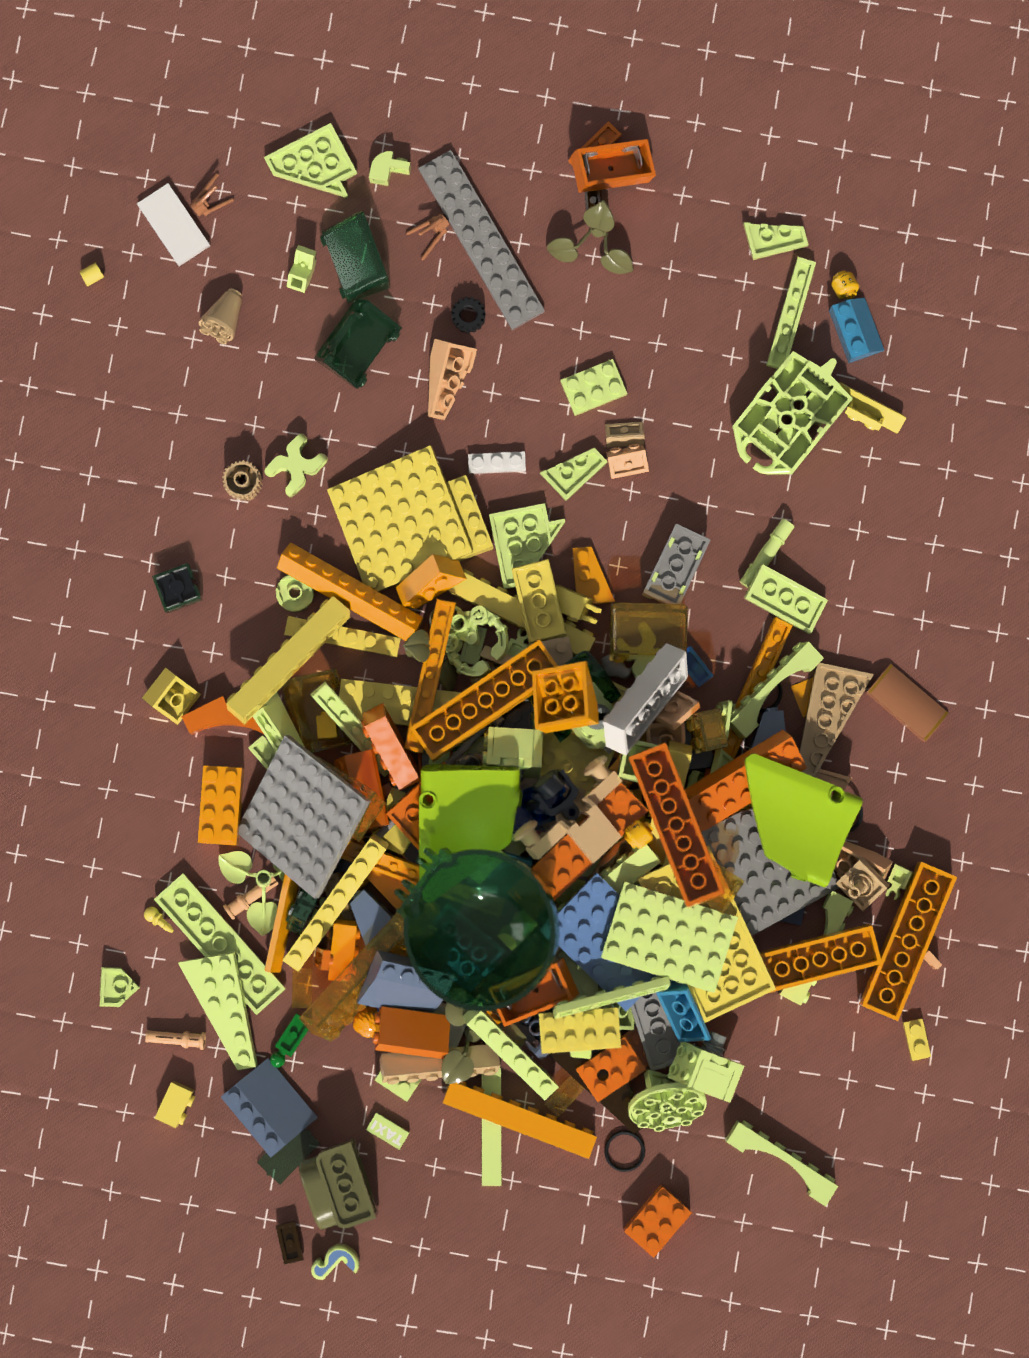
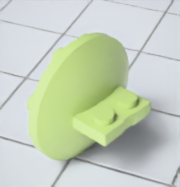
(665, 1103)

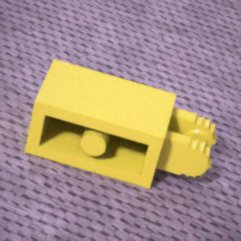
(576, 605)

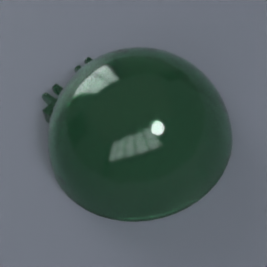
(479, 927)

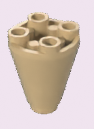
(222, 317)

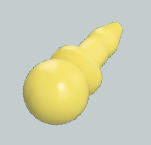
(152, 915)

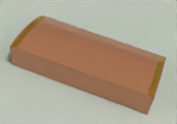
(907, 703)

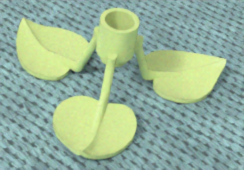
(235, 868)

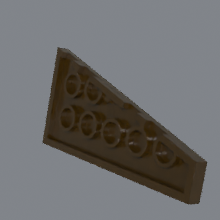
(616, 1102)

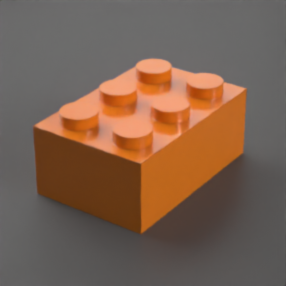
(657, 1220)

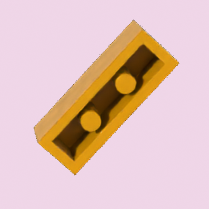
(343, 946)

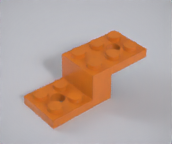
(621, 1063)

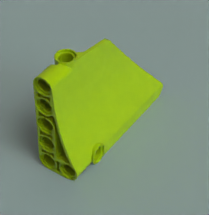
(470, 808)
(799, 818)

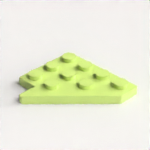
(314, 161)
(522, 537)

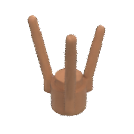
(200, 205)
(437, 224)

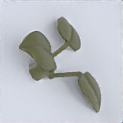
(600, 221)
(418, 647)
(455, 1065)

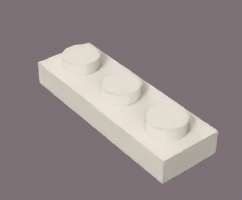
(496, 462)

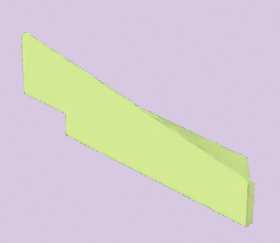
(276, 722)

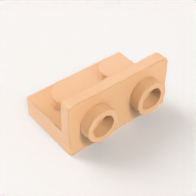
(627, 461)

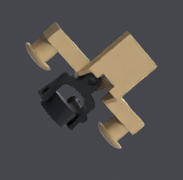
(591, 836)

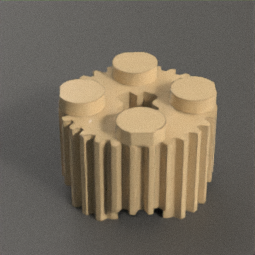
(247, 490)

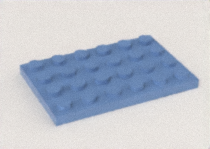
(583, 934)

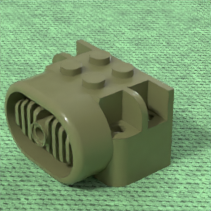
(338, 1187)

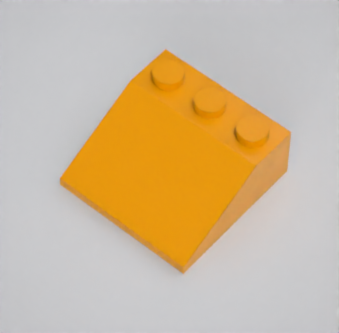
(564, 698)

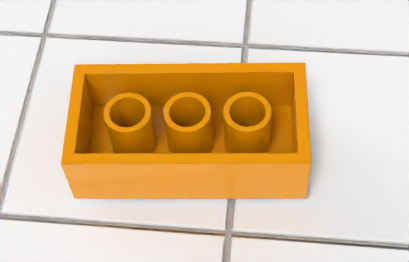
(220, 805)

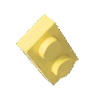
(916, 1039)

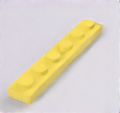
(353, 638)

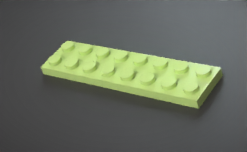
(215, 936)

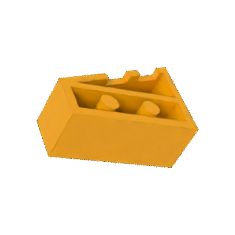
(430, 580)

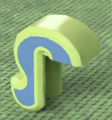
(334, 1255)

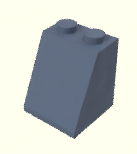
(770, 723)
(369, 914)

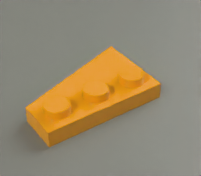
(589, 576)

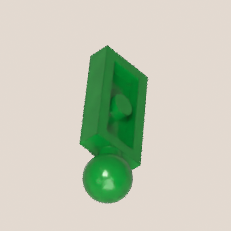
(289, 1041)

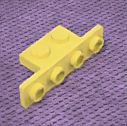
(872, 412)

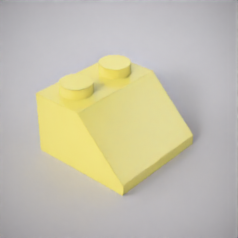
(171, 696)

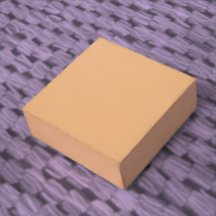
(931, 960)

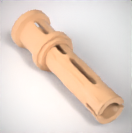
(243, 901)
(185, 1039)

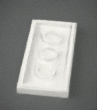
(173, 224)

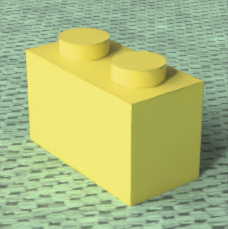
(175, 1104)

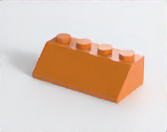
(364, 769)

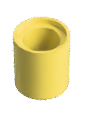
(91, 274)

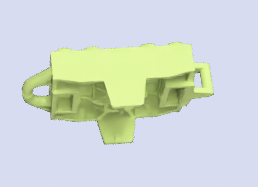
(764, 417)

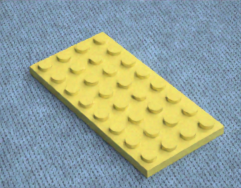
(743, 971)

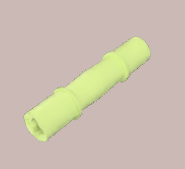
(768, 551)

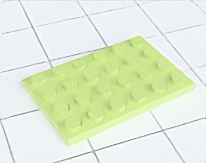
(668, 938)

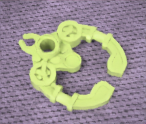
(469, 633)

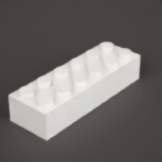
(645, 699)

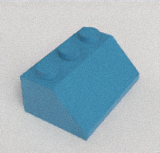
(856, 329)
(683, 1013)

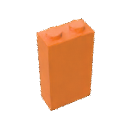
(411, 1032)

